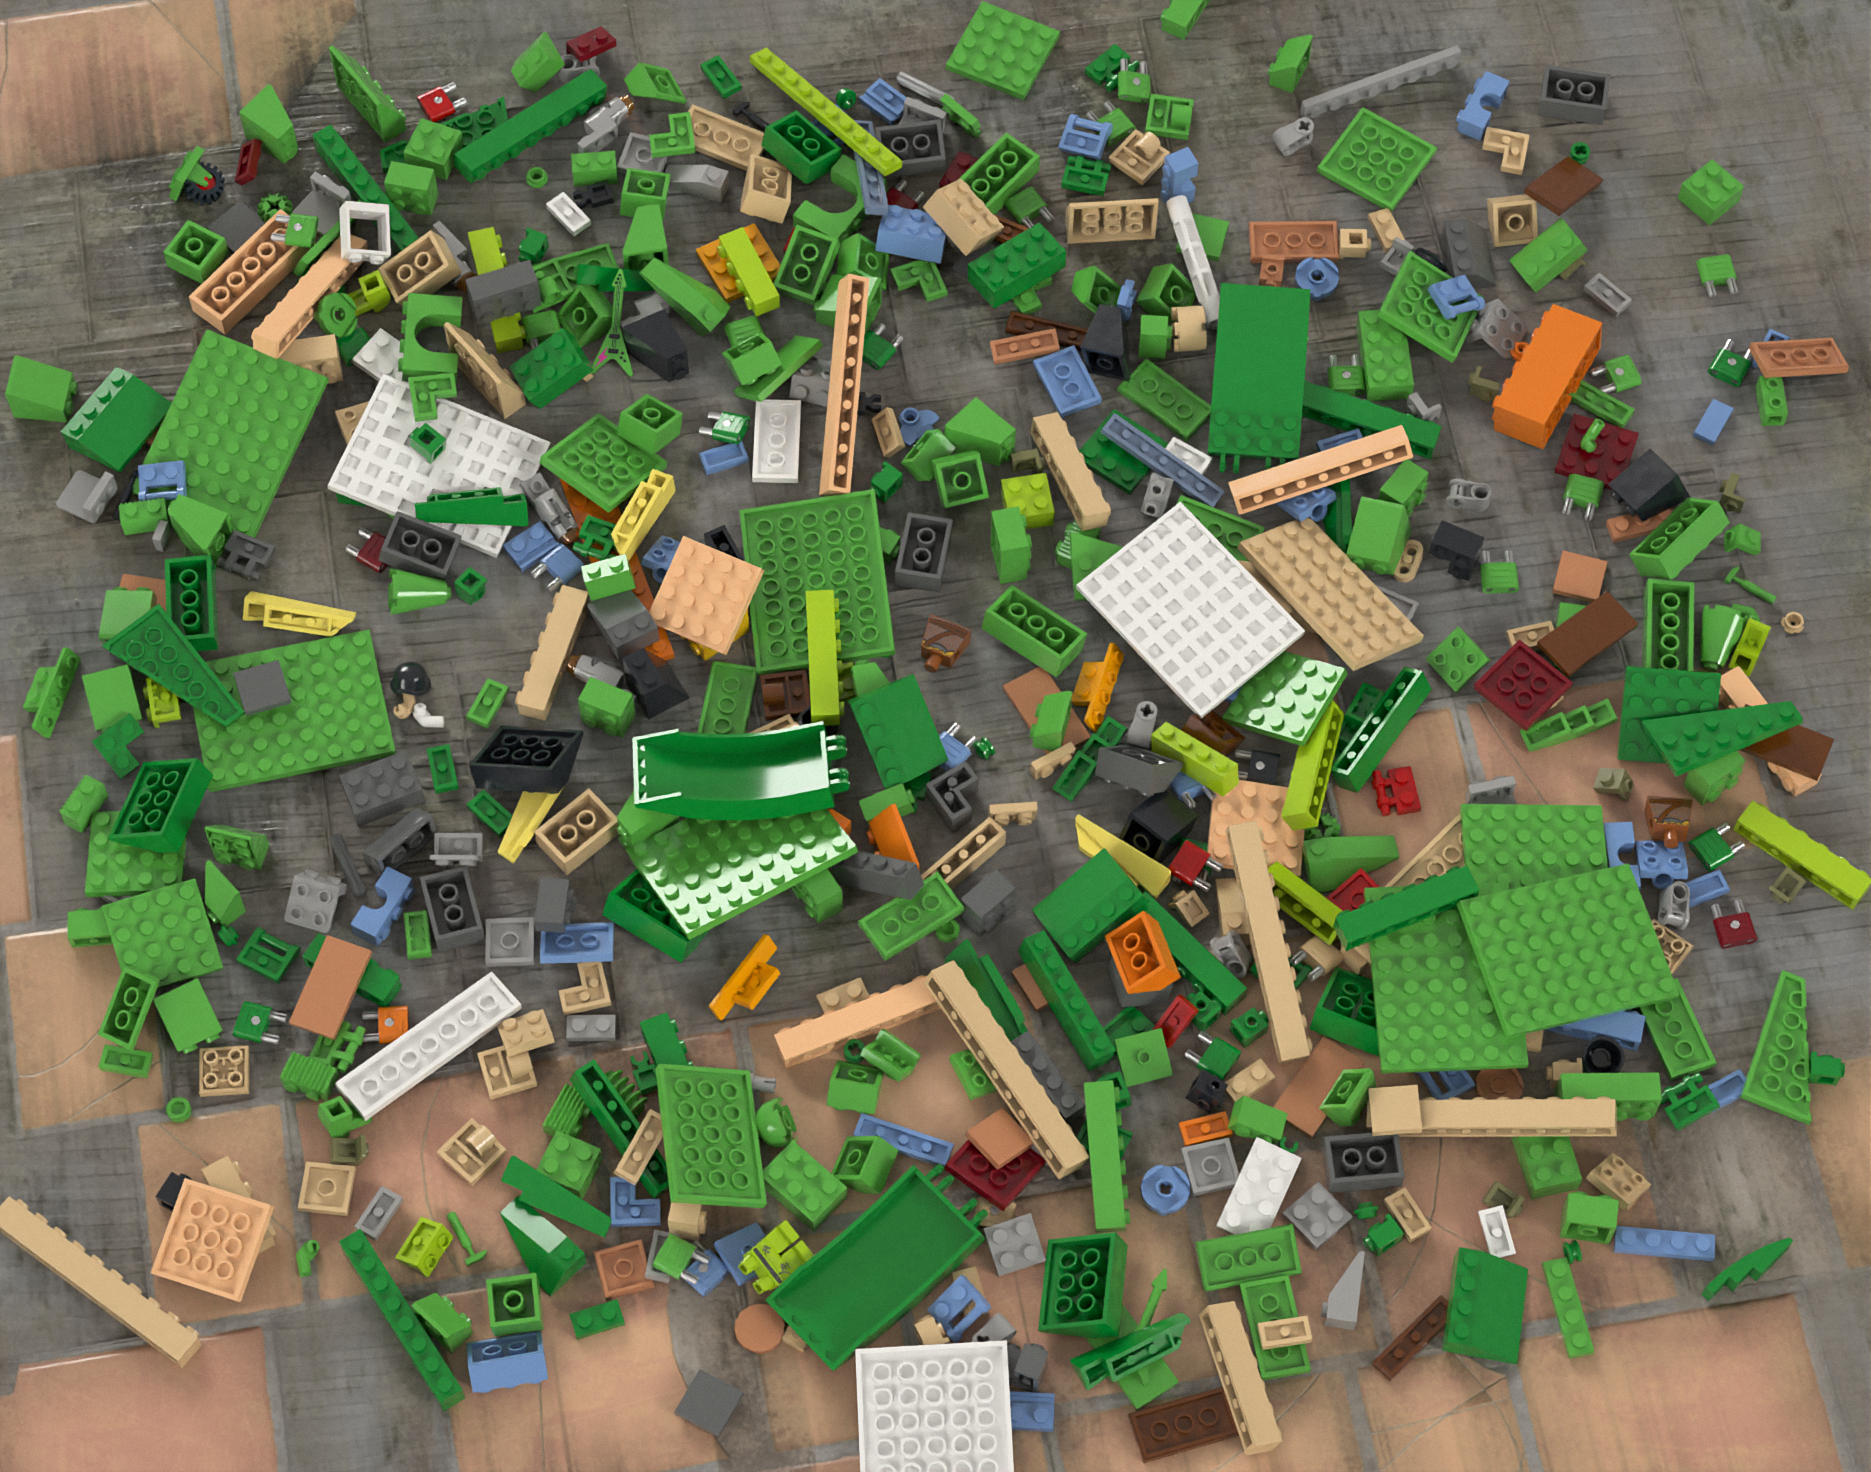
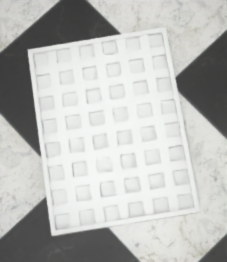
(392, 476)
(1190, 610)

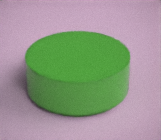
(948, 932)
(178, 1109)

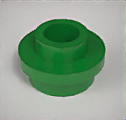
(845, 98)
(228, 935)
(1366, 1211)

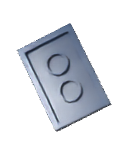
(1067, 381)
(578, 944)

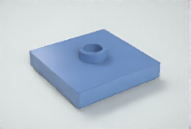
(734, 1246)

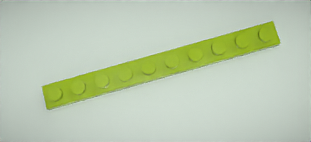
(826, 112)

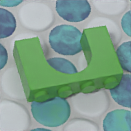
(842, 224)
(421, 313)

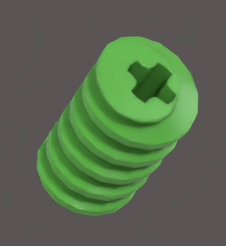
(626, 1092)

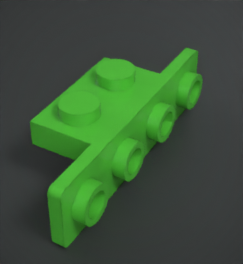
(50, 691)

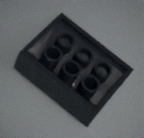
(526, 759)

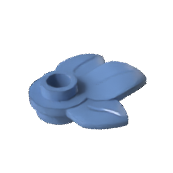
(915, 429)

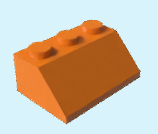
(890, 836)
(1142, 955)

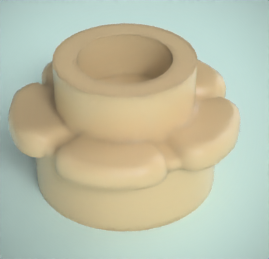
(1795, 618)

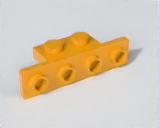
(1096, 686)
(749, 980)

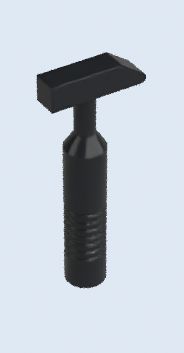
(751, 116)
(126, 494)

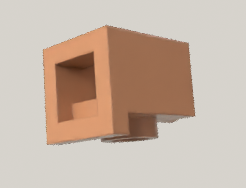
(1271, 270)

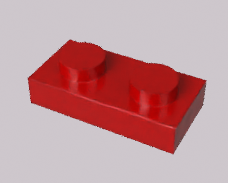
(1176, 1019)

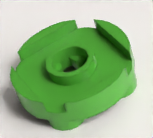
(326, 314)

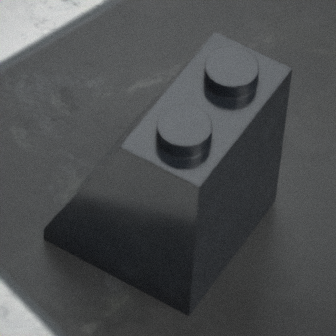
(1106, 344)
(657, 346)
(1648, 487)
(652, 682)
(1158, 825)

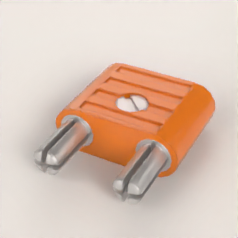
(392, 1023)

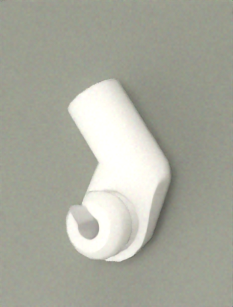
(424, 717)

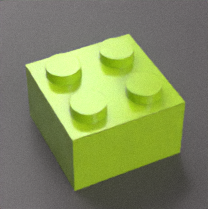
(1031, 496)

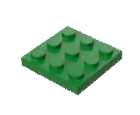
(1112, 461)

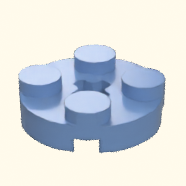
(1316, 267)
(1167, 1176)

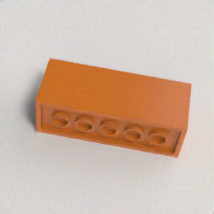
(1545, 376)

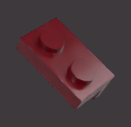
(590, 44)

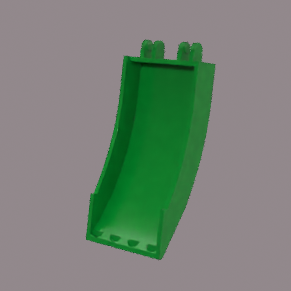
(1259, 374)
(738, 773)
(878, 1267)

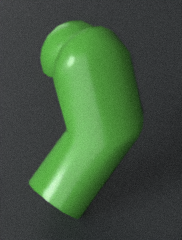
(1588, 440)
(1746, 611)
(305, 1255)

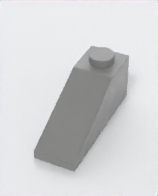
(699, 180)
(1343, 1300)

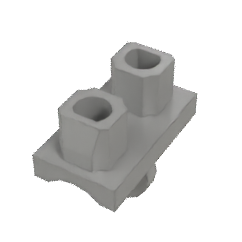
(1157, 495)

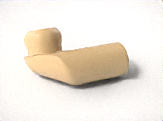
(406, 708)

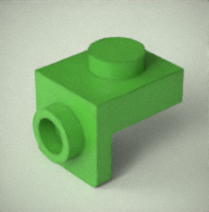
(1743, 539)

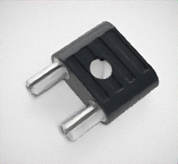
(1262, 766)

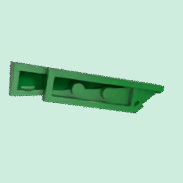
(604, 277)
(474, 507)
(1338, 517)
(990, 988)
(553, 1198)
(1130, 1352)

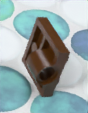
(785, 694)

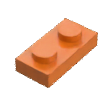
(1205, 1129)

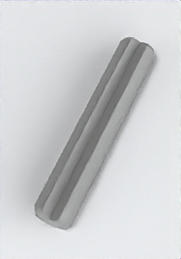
(920, 87)

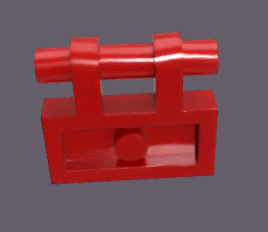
(1403, 791)

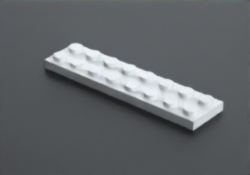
(428, 1046)

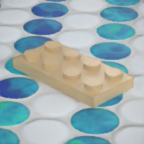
(724, 138)

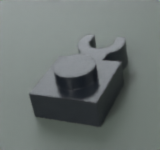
(596, 194)
(866, 403)

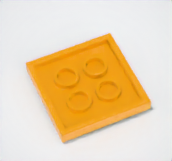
(717, 268)

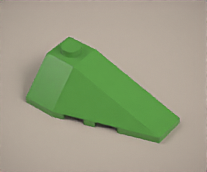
(688, 297)
(1335, 859)

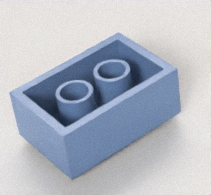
(911, 235)

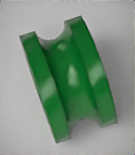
(1576, 148)
(984, 748)
(847, 1053)
(1572, 1251)

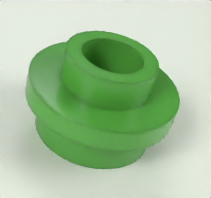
(536, 172)

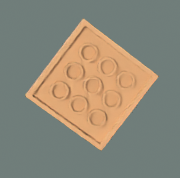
(705, 595)
(1257, 803)
(212, 1240)

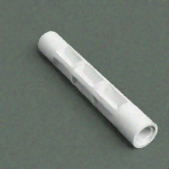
(1195, 258)

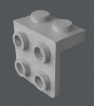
(917, 111)
(323, 202)
(1497, 327)
(811, 382)
(87, 495)
(1495, 791)
(457, 847)
(313, 900)

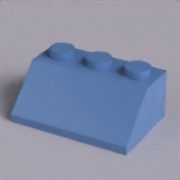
(506, 1361)

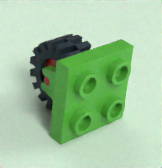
(197, 180)

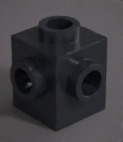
(1207, 1091)

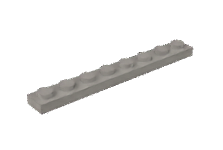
(1380, 82)

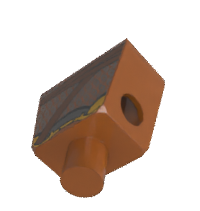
(943, 643)
(1668, 819)

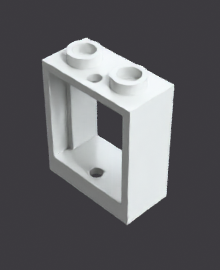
(370, 212)

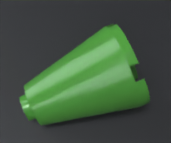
(415, 592)
(1719, 635)

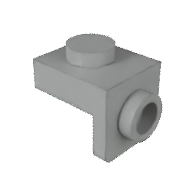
(1396, 255)
(1417, 408)

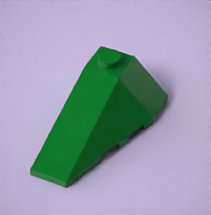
(542, 1246)

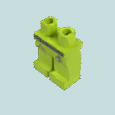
(767, 1262)

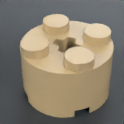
(1188, 328)

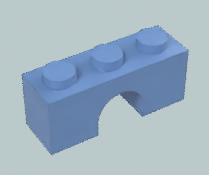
(1489, 91)
(1177, 172)
(1620, 840)
(375, 924)

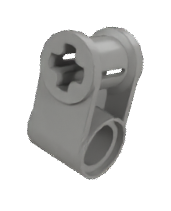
(574, 68)
(1293, 137)
(1468, 495)
(1142, 726)
(1674, 905)
(1232, 953)
(995, 1330)

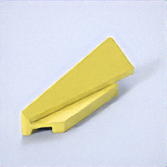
(642, 512)
(295, 614)
(525, 820)
(1137, 866)

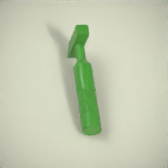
(1749, 586)
(465, 1240)

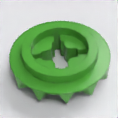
(264, 208)
(1328, 822)

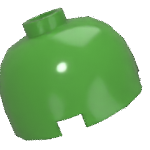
(775, 1124)

